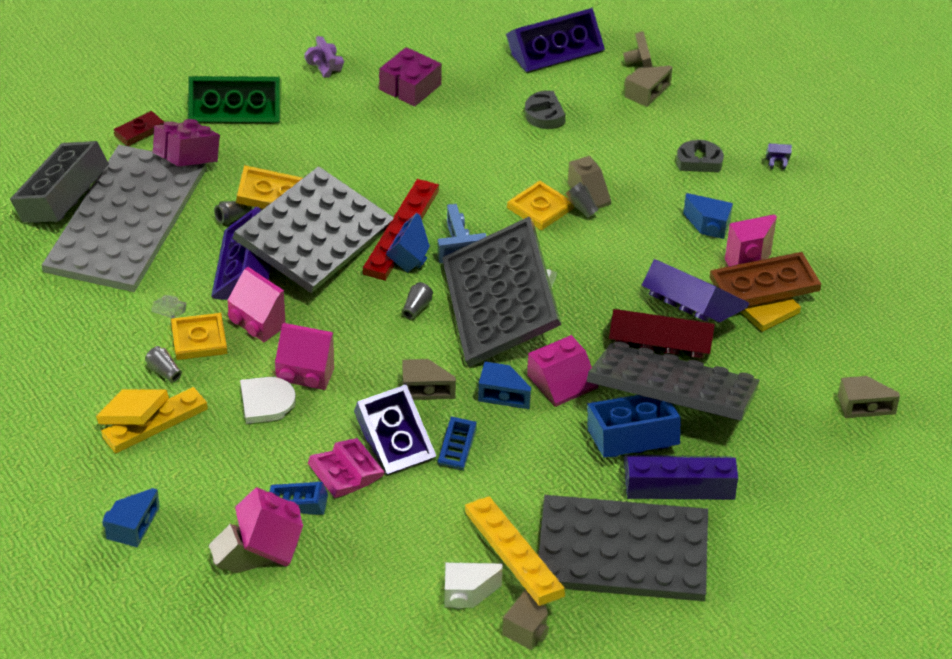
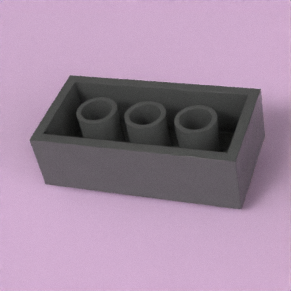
(59, 182)

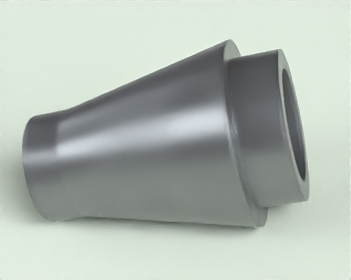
(582, 199)
(230, 211)
(418, 298)
(162, 363)

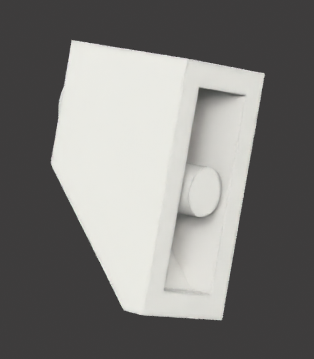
(470, 583)

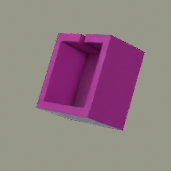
(416, 75)
(186, 143)

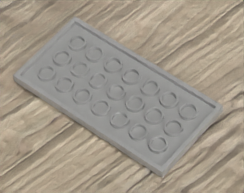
(123, 219)

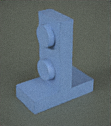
(459, 236)

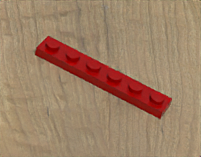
(417, 201)

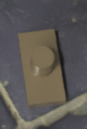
(639, 55)

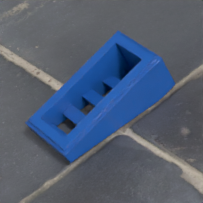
(461, 426)
(314, 494)

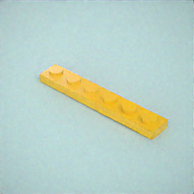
(515, 551)

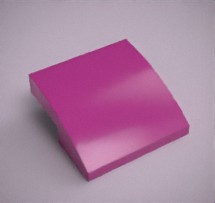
(346, 467)

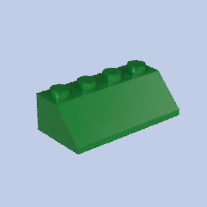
(234, 98)

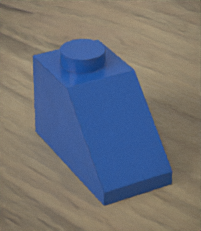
(708, 214)
(410, 245)
(503, 386)
(131, 517)

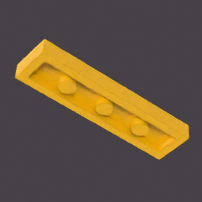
(169, 414)

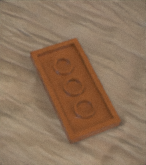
(768, 279)

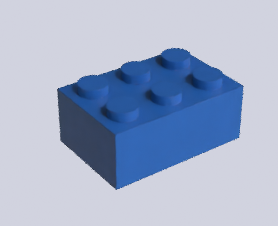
(633, 425)

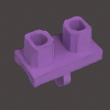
(324, 57)

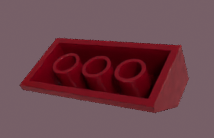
(662, 331)

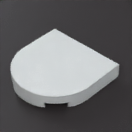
(266, 399)

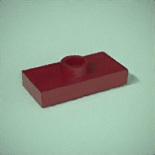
(138, 128)

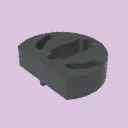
(544, 110)
(688, 161)

